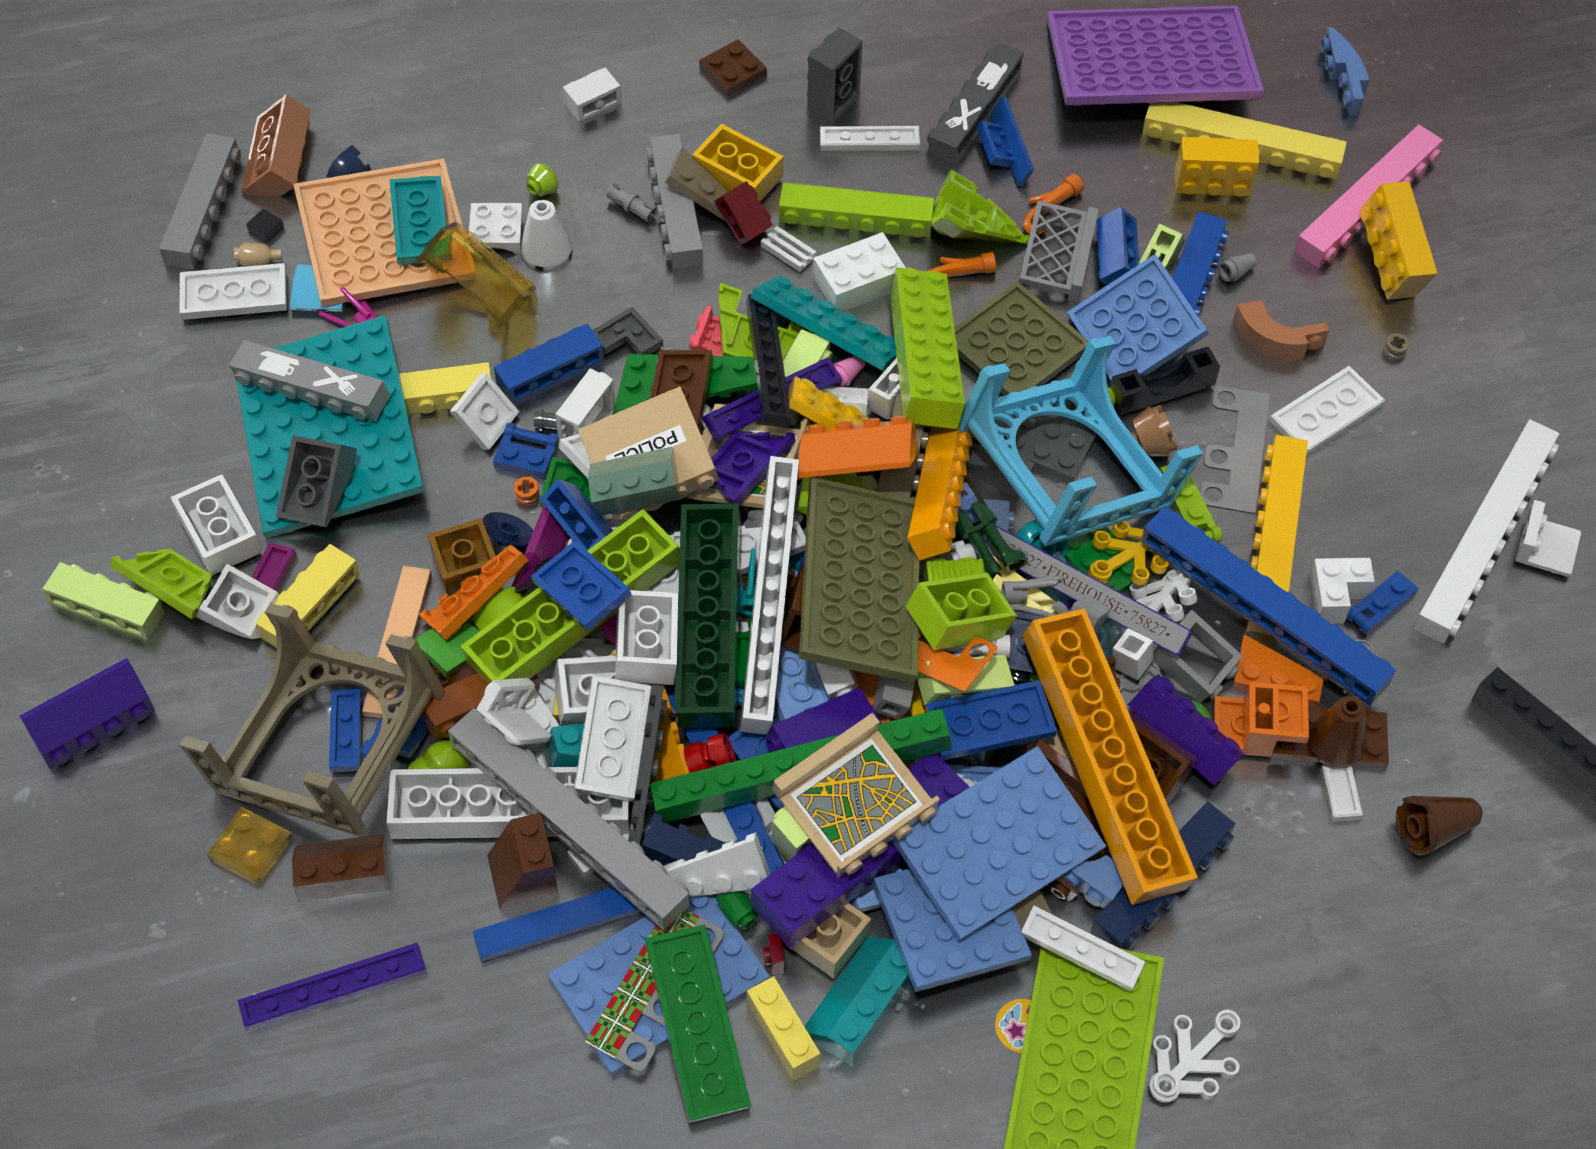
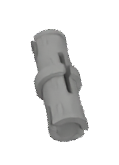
(631, 202)

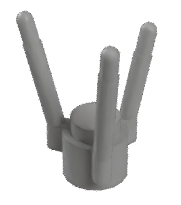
(1017, 591)

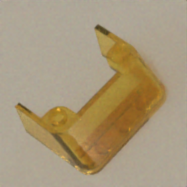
(478, 270)

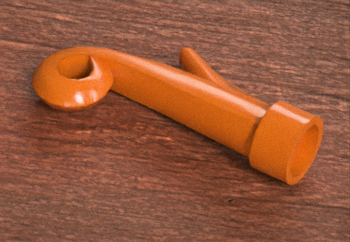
(1069, 188)
(965, 266)

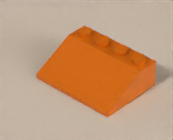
(857, 447)

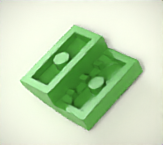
(446, 654)

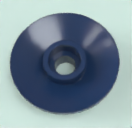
(507, 529)

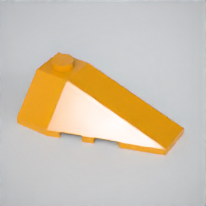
(671, 752)

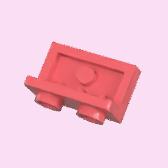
(707, 334)

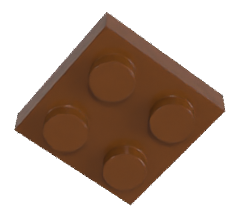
(733, 67)

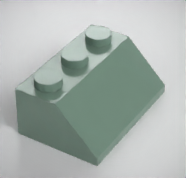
(634, 481)

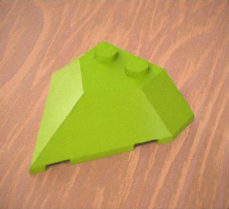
(967, 215)

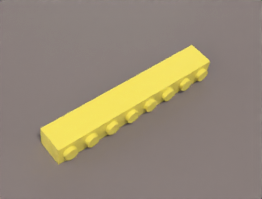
(1276, 144)

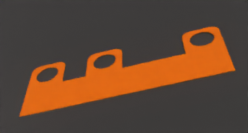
(949, 668)

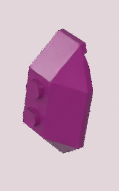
(546, 540)

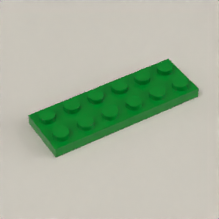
(697, 1023)

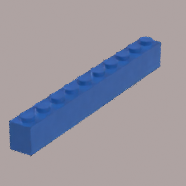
(1268, 605)

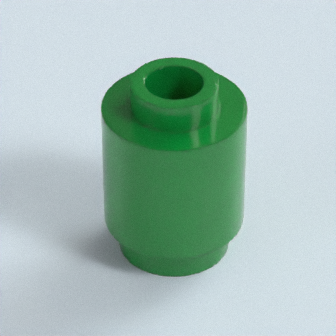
(737, 909)

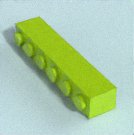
(856, 210)

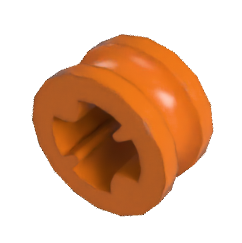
(526, 482)

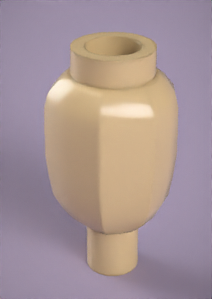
(255, 254)

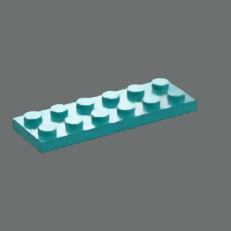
(827, 321)

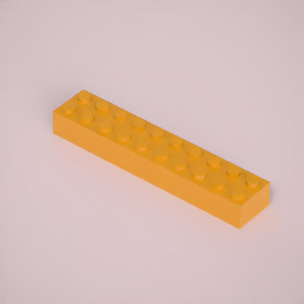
(1109, 756)

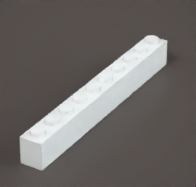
(1486, 532)
(769, 596)

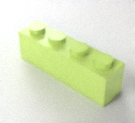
(804, 352)
(104, 600)

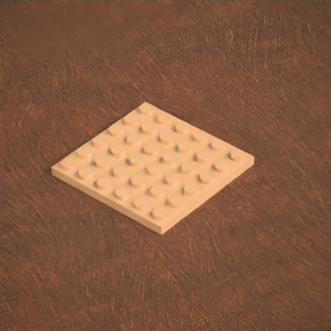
(353, 233)

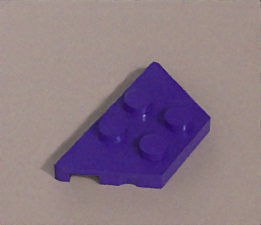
(745, 461)

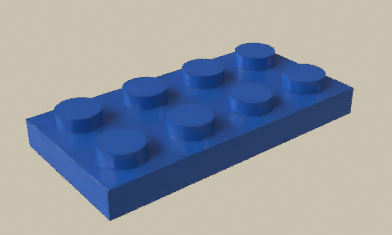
(996, 719)

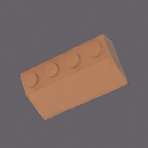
(276, 149)

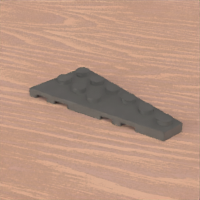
(1053, 444)
(648, 764)

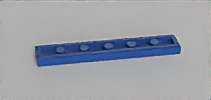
(552, 923)

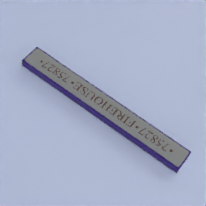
(1077, 584)

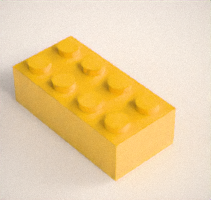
(1398, 240)

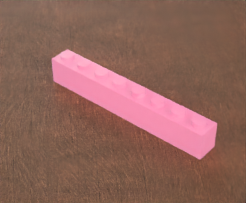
(1343, 220)

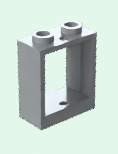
(1185, 675)

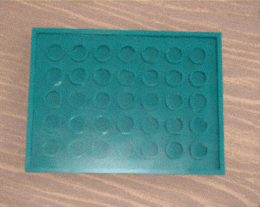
(386, 452)

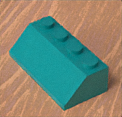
(859, 1000)

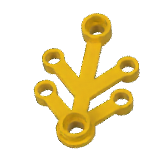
(1130, 550)

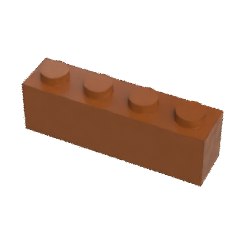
(455, 704)

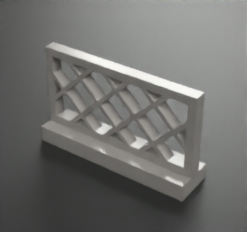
(1080, 248)

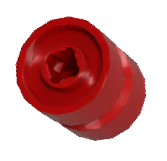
(711, 754)

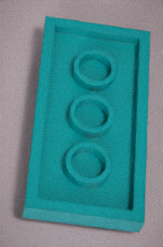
(416, 214)

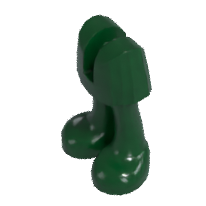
(1010, 558)

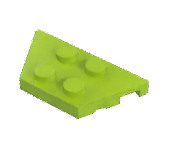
(168, 578)

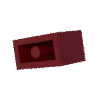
(744, 212)

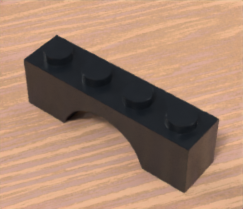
(1191, 373)

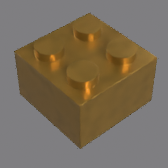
(460, 552)

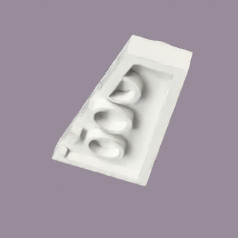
(722, 871)

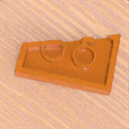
(1267, 666)

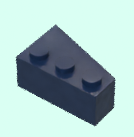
(672, 844)

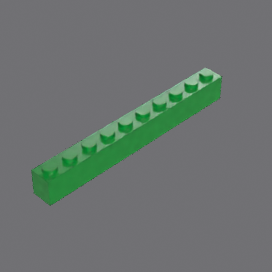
(754, 776)

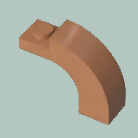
(1273, 338)

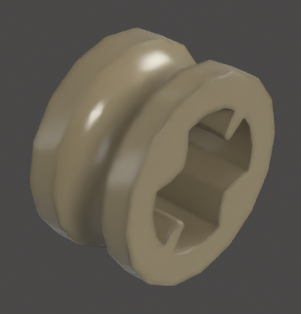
(1394, 352)

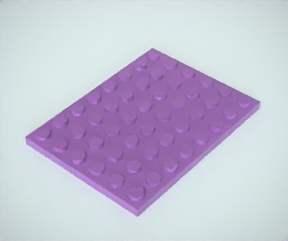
(1153, 55)

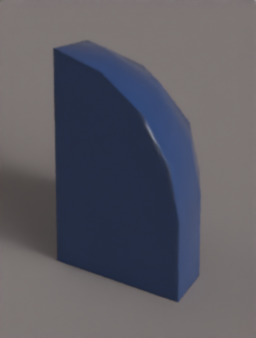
(347, 164)

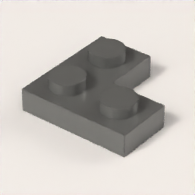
(628, 328)

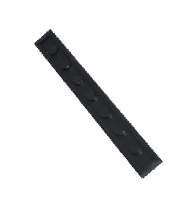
(768, 364)

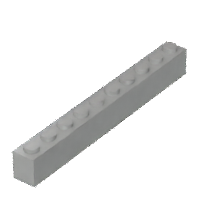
(571, 820)

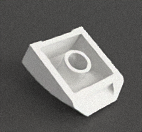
(236, 603)

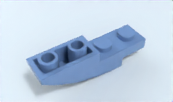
(1346, 67)

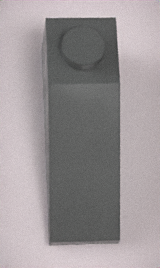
(982, 467)

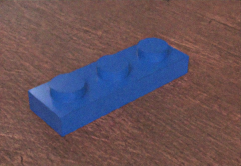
(345, 730)

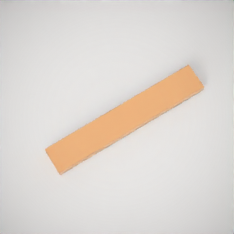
(401, 622)

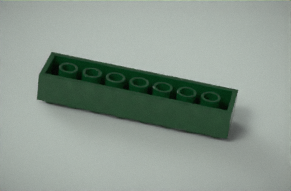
(708, 616)

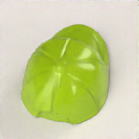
(441, 756)

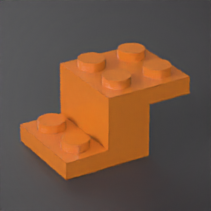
(1264, 717)

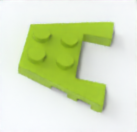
(735, 326)

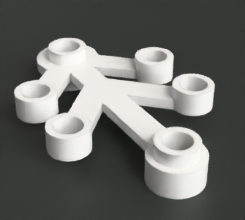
(1173, 582)
(1192, 1060)

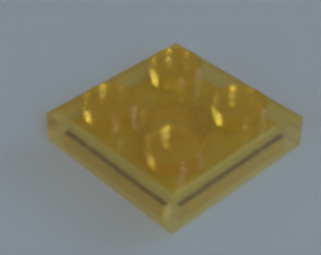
(249, 845)

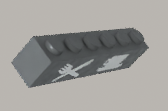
(975, 102)

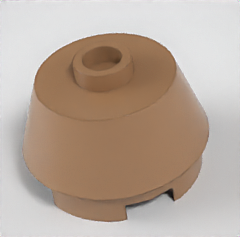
(1154, 432)

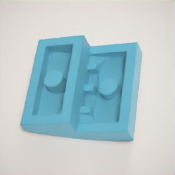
(305, 293)

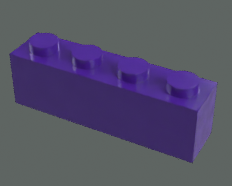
(1180, 721)

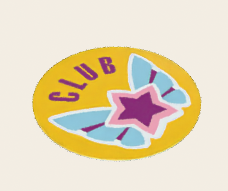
(1012, 1022)

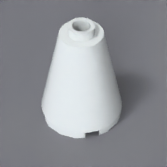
(545, 237)

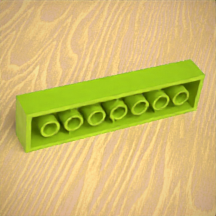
(926, 348)
(541, 631)

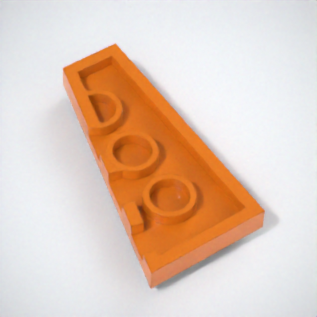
(474, 592)

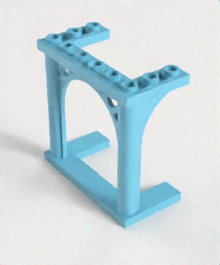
(1090, 394)

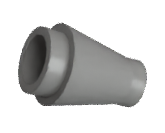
(1236, 266)

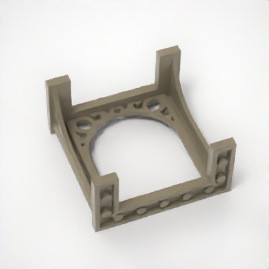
(294, 661)

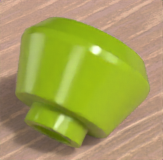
(541, 180)

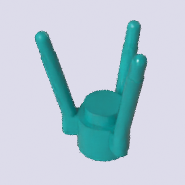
(746, 597)

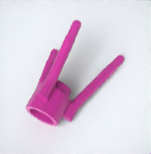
(365, 312)

